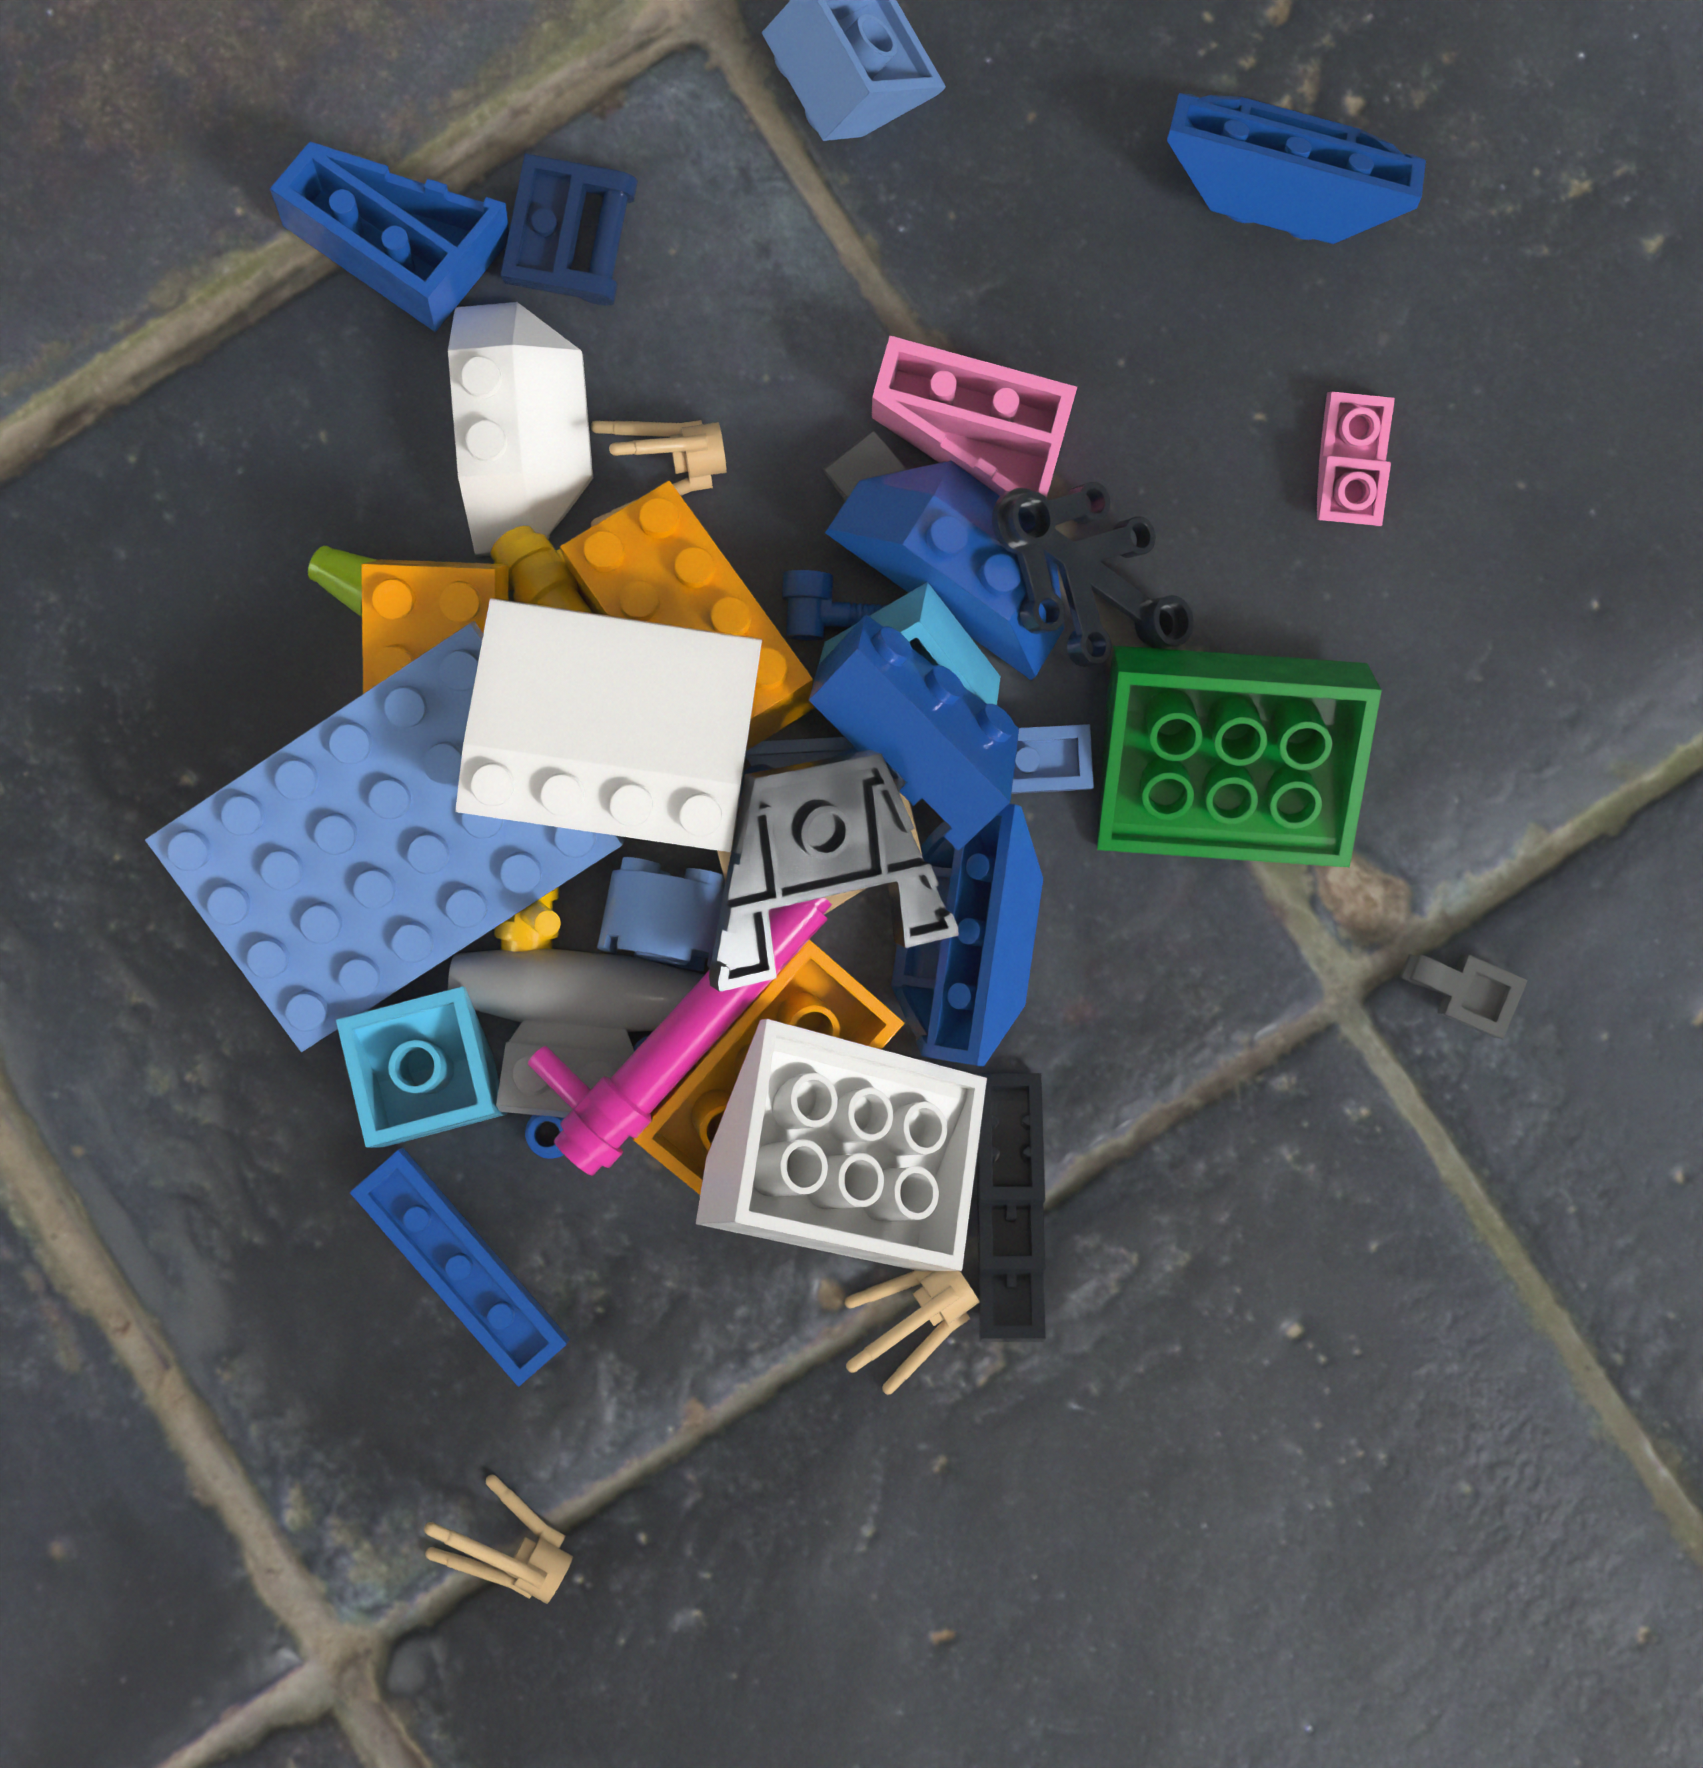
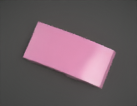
(1353, 458)

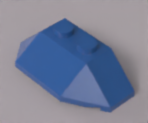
(1291, 168)
(940, 531)
(974, 985)

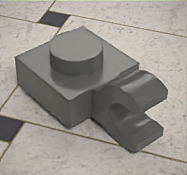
(1473, 991)

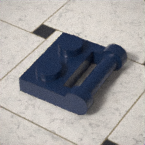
(548, 224)

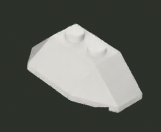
(516, 421)

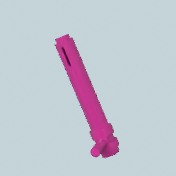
(623, 1103)

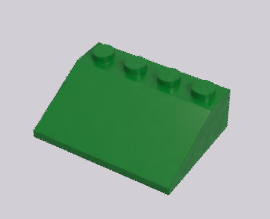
(1235, 755)

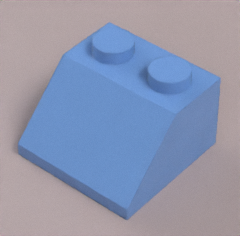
(851, 63)

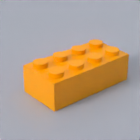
(666, 569)
(418, 606)
(807, 994)

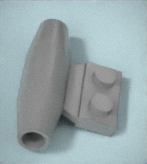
(571, 1004)

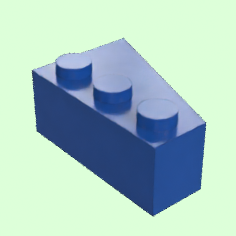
(390, 231)
(922, 723)

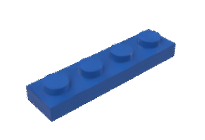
(460, 1266)

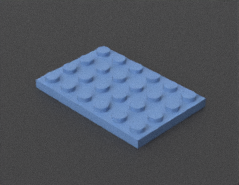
(345, 854)

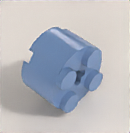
(662, 914)

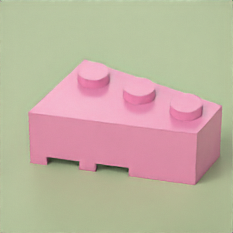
(972, 412)

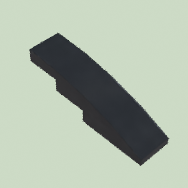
(1011, 1210)

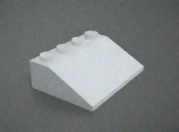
(608, 725)
(846, 1151)

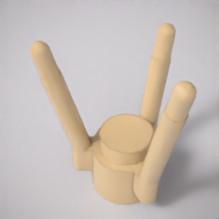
(693, 445)
(942, 1298)
(532, 1570)

